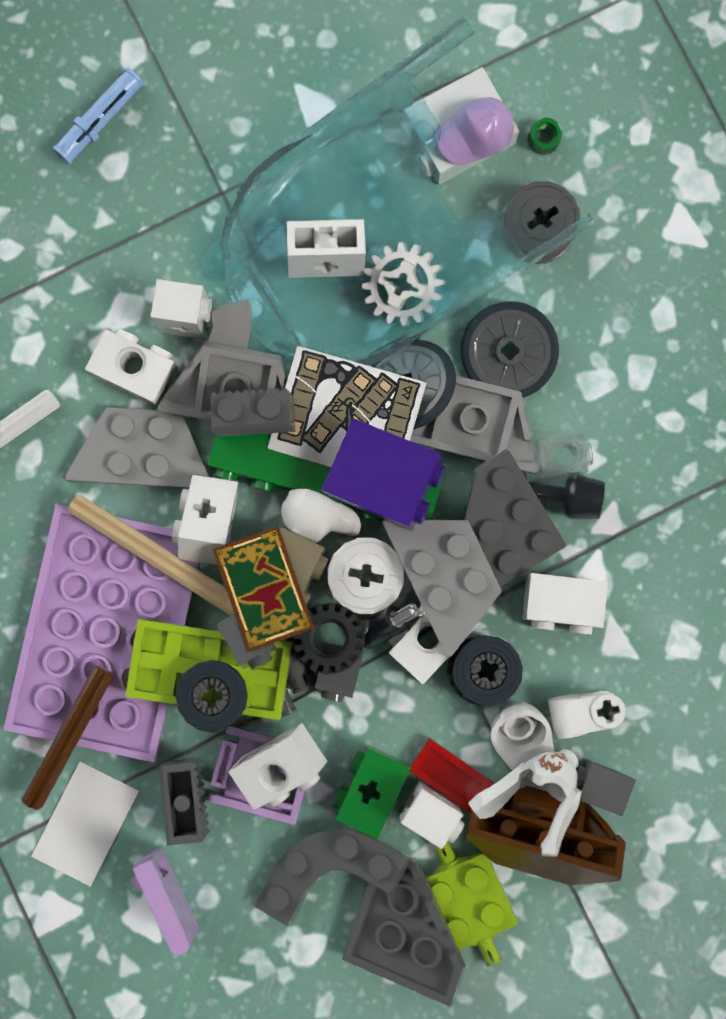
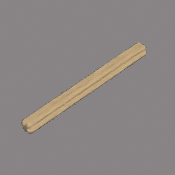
(151, 552)

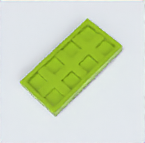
(168, 650)

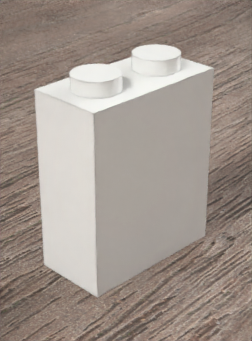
(444, 105)

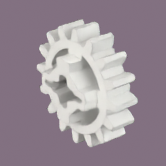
(397, 300)

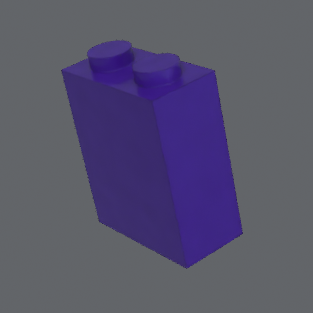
(384, 475)

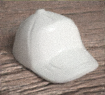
(316, 515)
(520, 733)

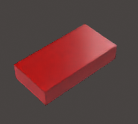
(448, 774)

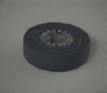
(507, 676)
(226, 710)

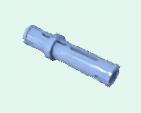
(99, 114)

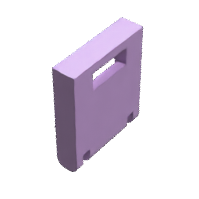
(233, 797)
(166, 900)

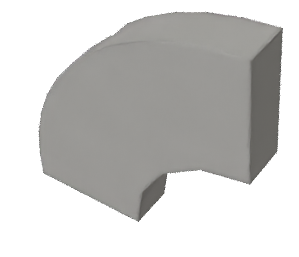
(230, 325)

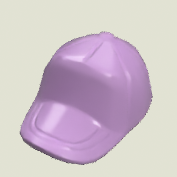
(476, 131)

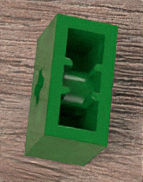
(371, 814)

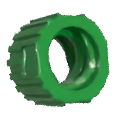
(544, 148)

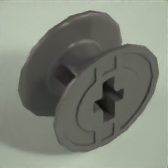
(540, 201)

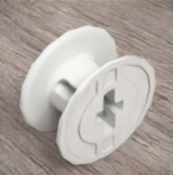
(383, 562)

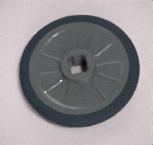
(526, 330)
(428, 364)

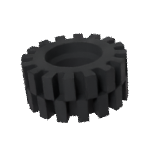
(352, 647)

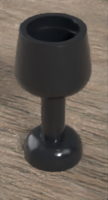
(580, 496)

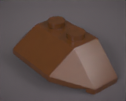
(515, 835)

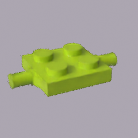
(472, 900)

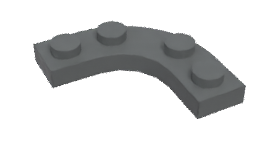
(325, 853)

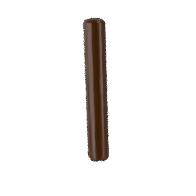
(67, 738)

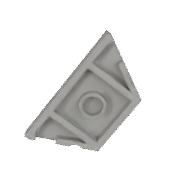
(221, 369)
(481, 424)
(138, 450)
(447, 576)

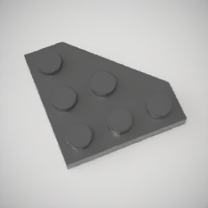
(509, 519)
(407, 938)

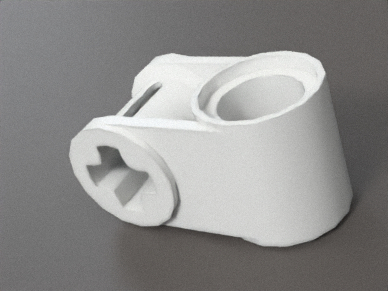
(578, 715)

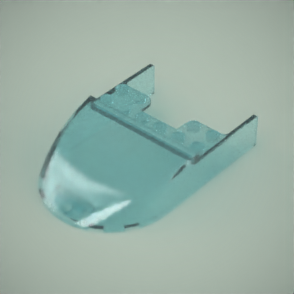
(367, 168)

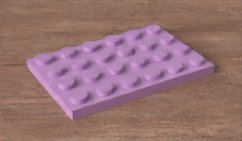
(88, 618)

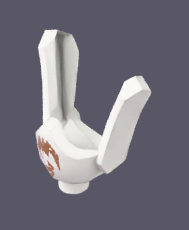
(548, 772)

